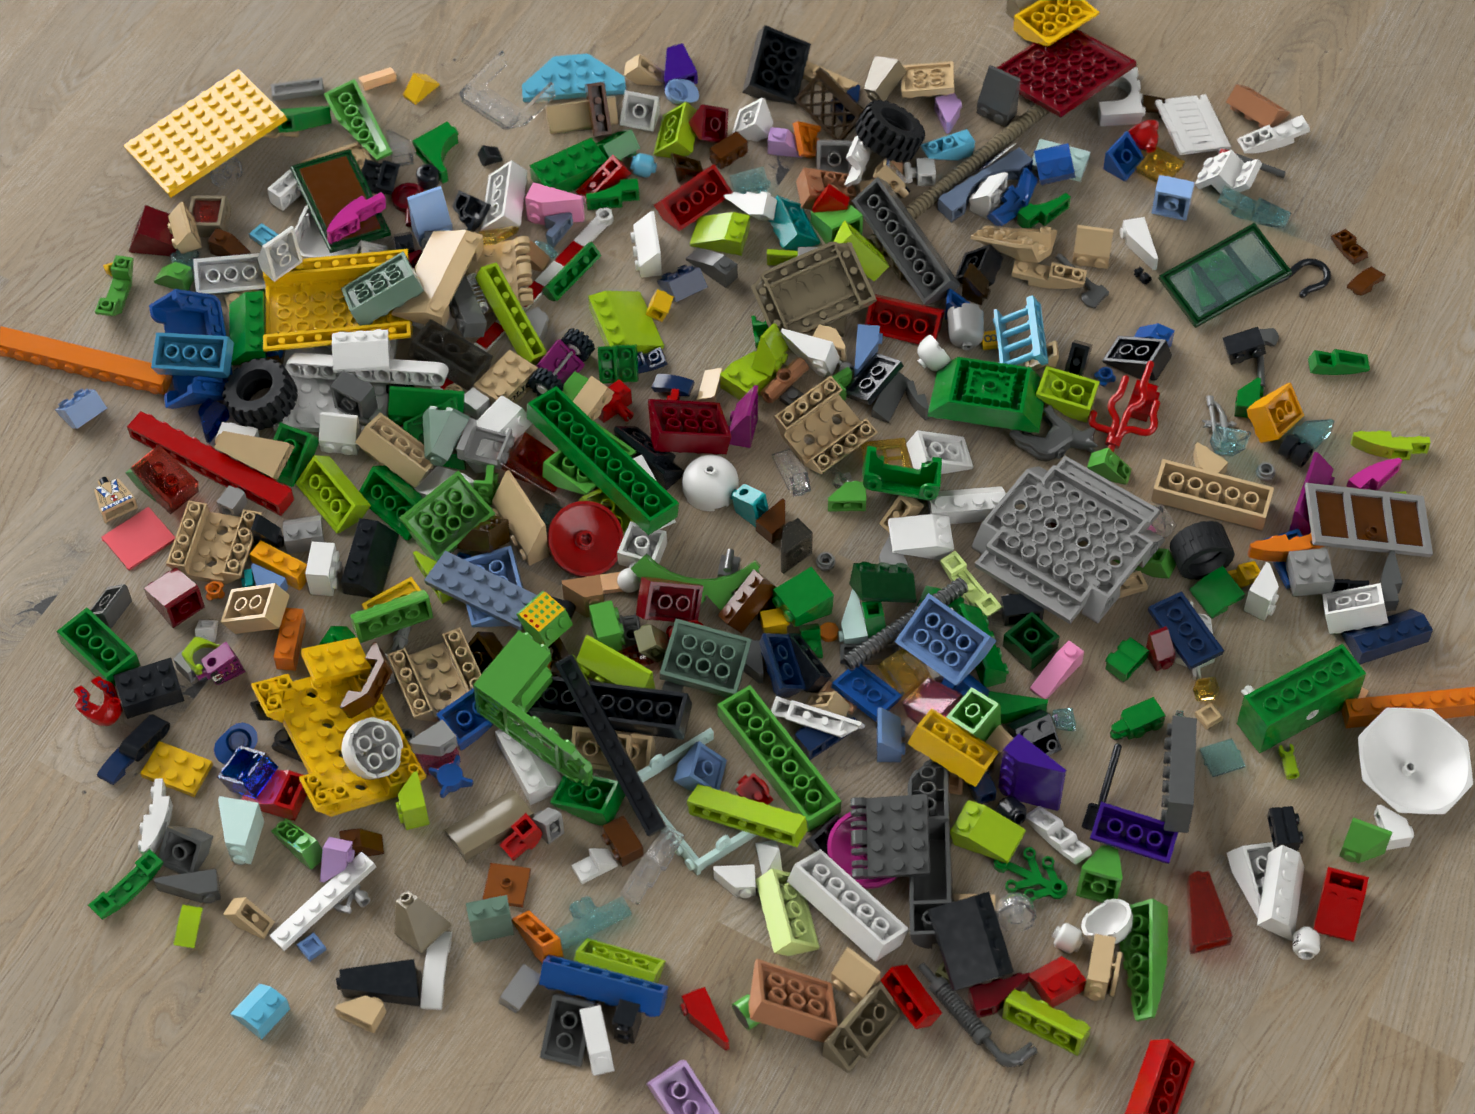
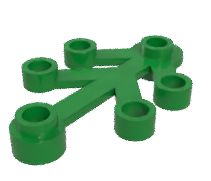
(1033, 877)

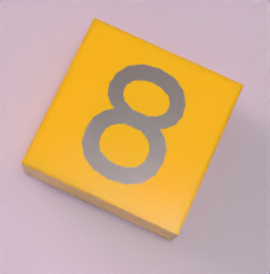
(989, 340)

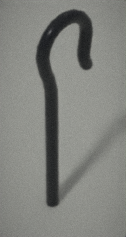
(1311, 288)

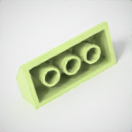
(786, 915)

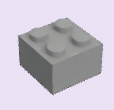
(1310, 572)

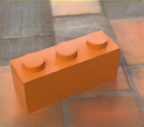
(290, 639)

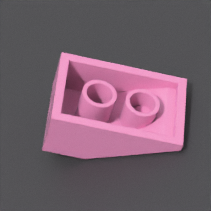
(548, 201)

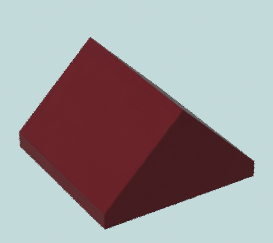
(710, 123)

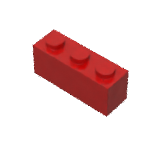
(911, 996)

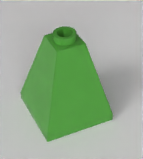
(976, 714)
(1101, 875)

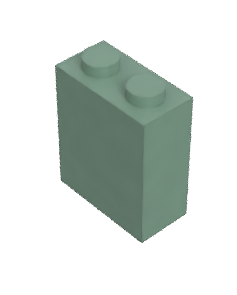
(490, 919)

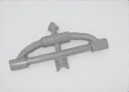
(1223, 418)

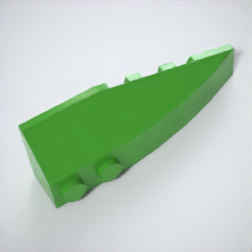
(357, 118)
(1146, 956)

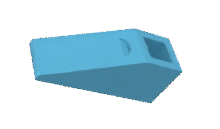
(951, 147)

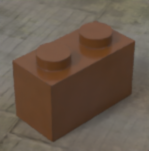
(622, 841)

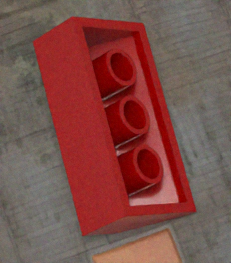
(693, 198)
(904, 319)
(1161, 1079)

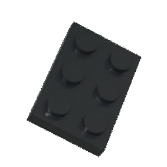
(873, 378)

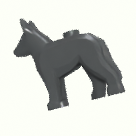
(1058, 440)

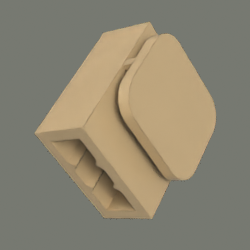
(1102, 968)

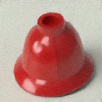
(1145, 135)

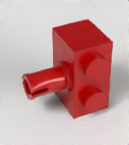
(618, 405)

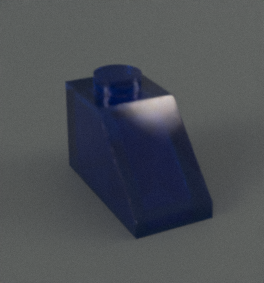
(211, 416)

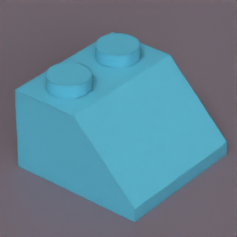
(261, 1010)

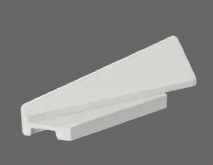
(814, 717)

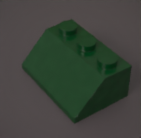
(883, 582)

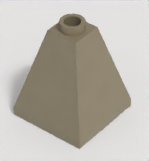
(418, 922)

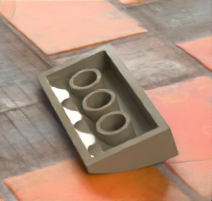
(487, 825)

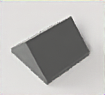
(112, 604)

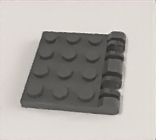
(894, 836)

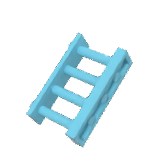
(1036, 338)

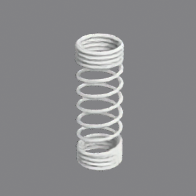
(472, 282)

